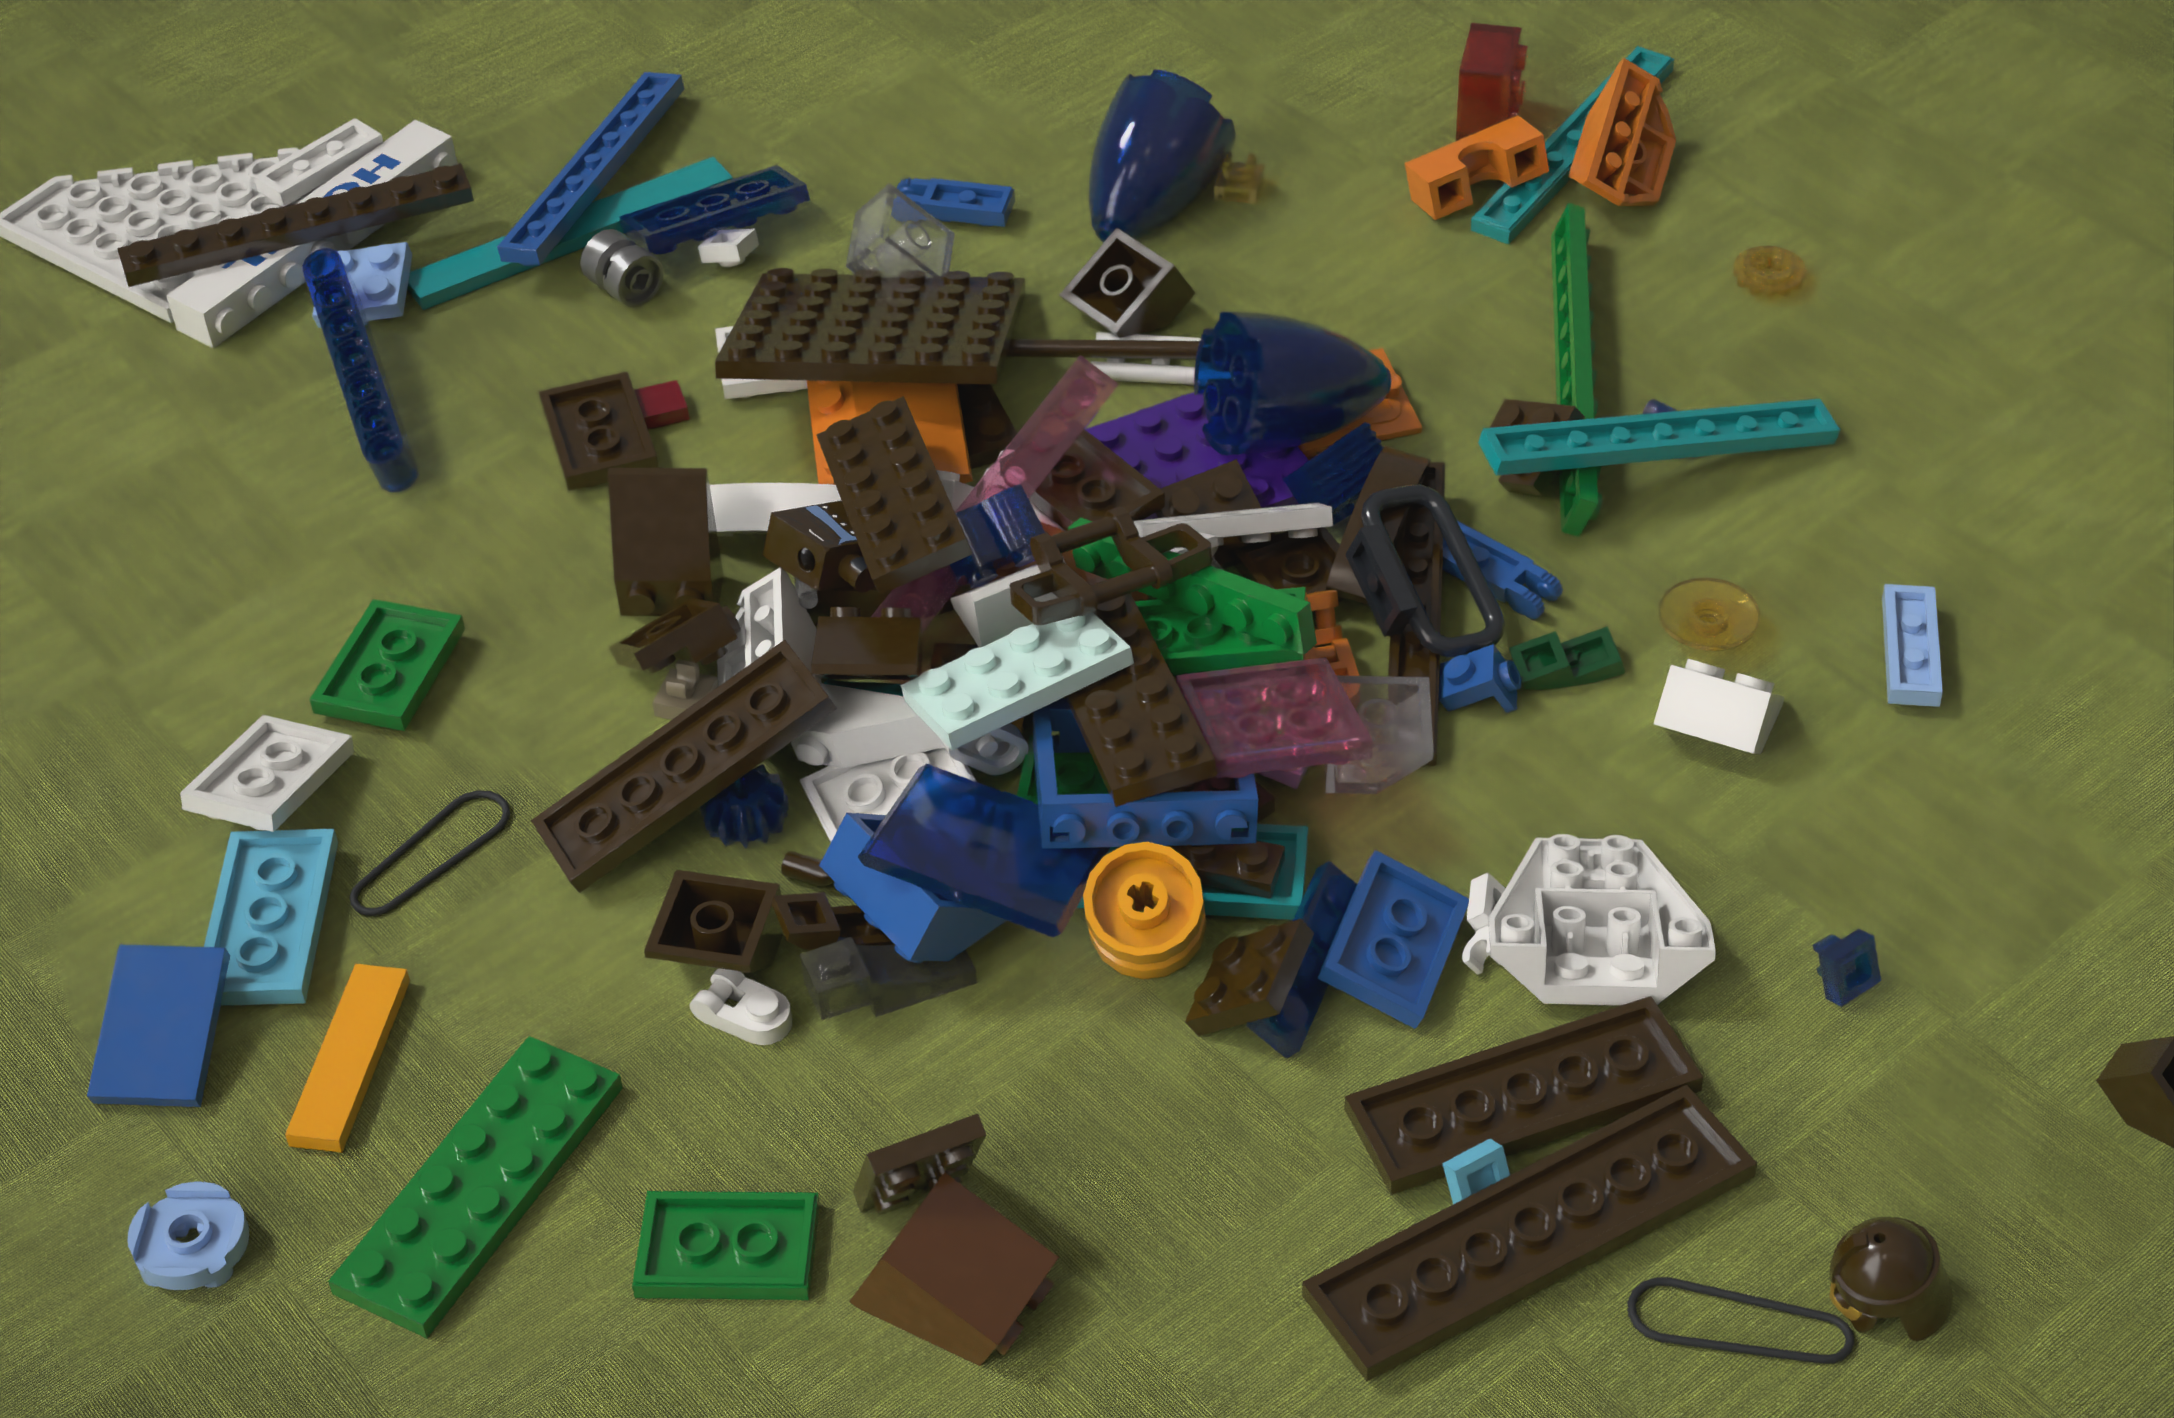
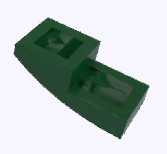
(1549, 664)

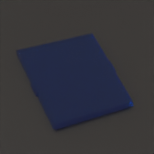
(980, 851)

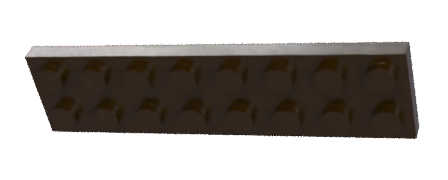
(1526, 1232)

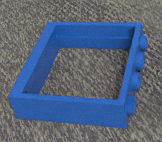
(1158, 819)

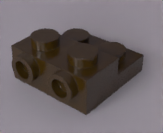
(689, 632)

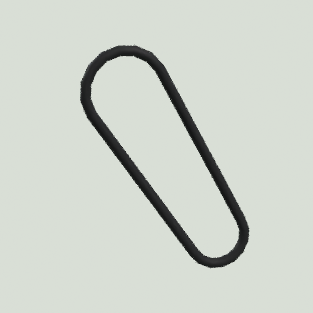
(439, 870)
(1735, 1347)

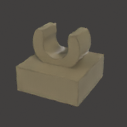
(682, 689)

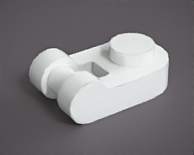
(759, 1017)

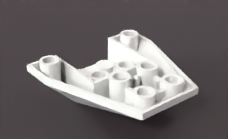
(1598, 923)

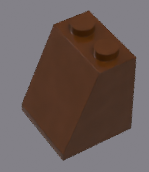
(958, 1275)

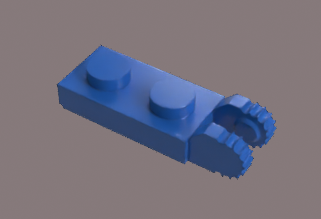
(961, 200)
(1507, 573)

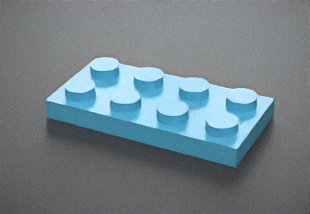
(271, 912)

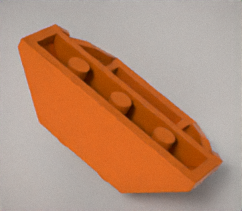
(1626, 140)

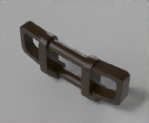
(1137, 552)

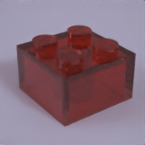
(1490, 78)

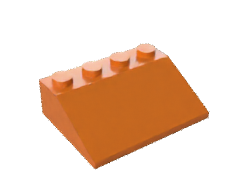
(932, 405)

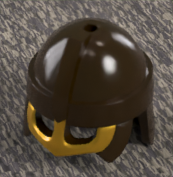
(1890, 1272)

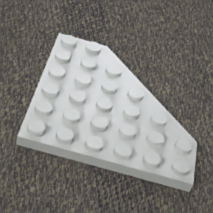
(87, 220)

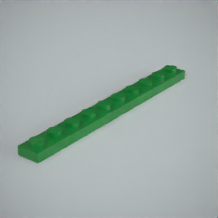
(1573, 358)

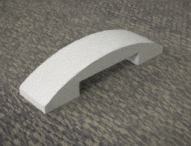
(748, 506)

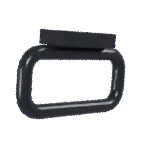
(1390, 587)

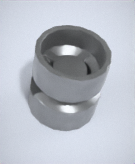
(622, 268)

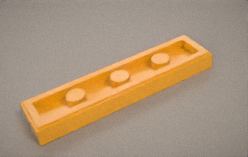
(347, 1058)

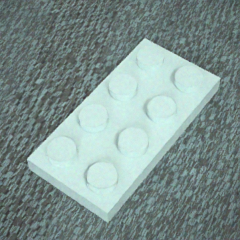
(1015, 677)

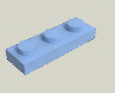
(1911, 645)

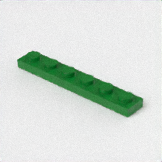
(1217, 596)

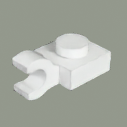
(1483, 897)

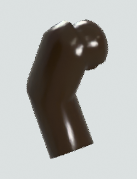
(805, 869)

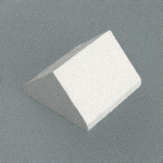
(989, 610)

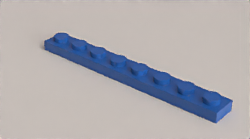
(590, 169)

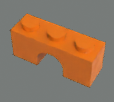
(1503, 152)

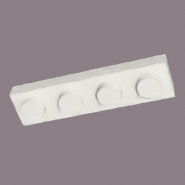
(1251, 524)

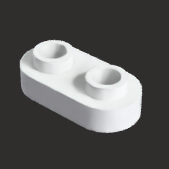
(994, 752)

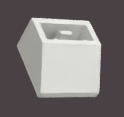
(1716, 709)

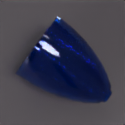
(1154, 153)
(1281, 382)

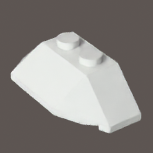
(766, 618)

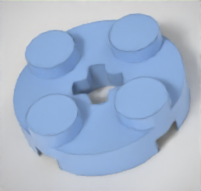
(197, 1263)

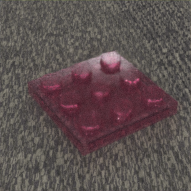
(1275, 717)

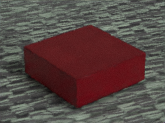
(662, 404)

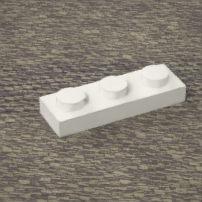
(317, 162)

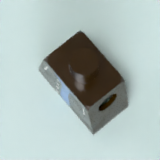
(817, 547)

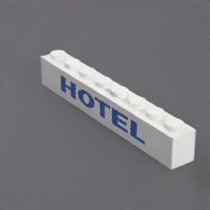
(234, 293)

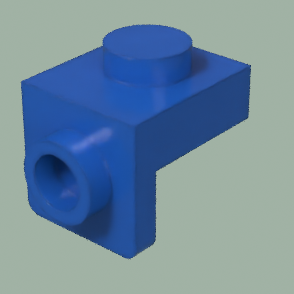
(1478, 677)

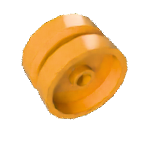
(1173, 916)

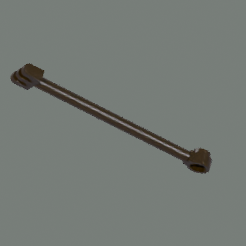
(1103, 348)

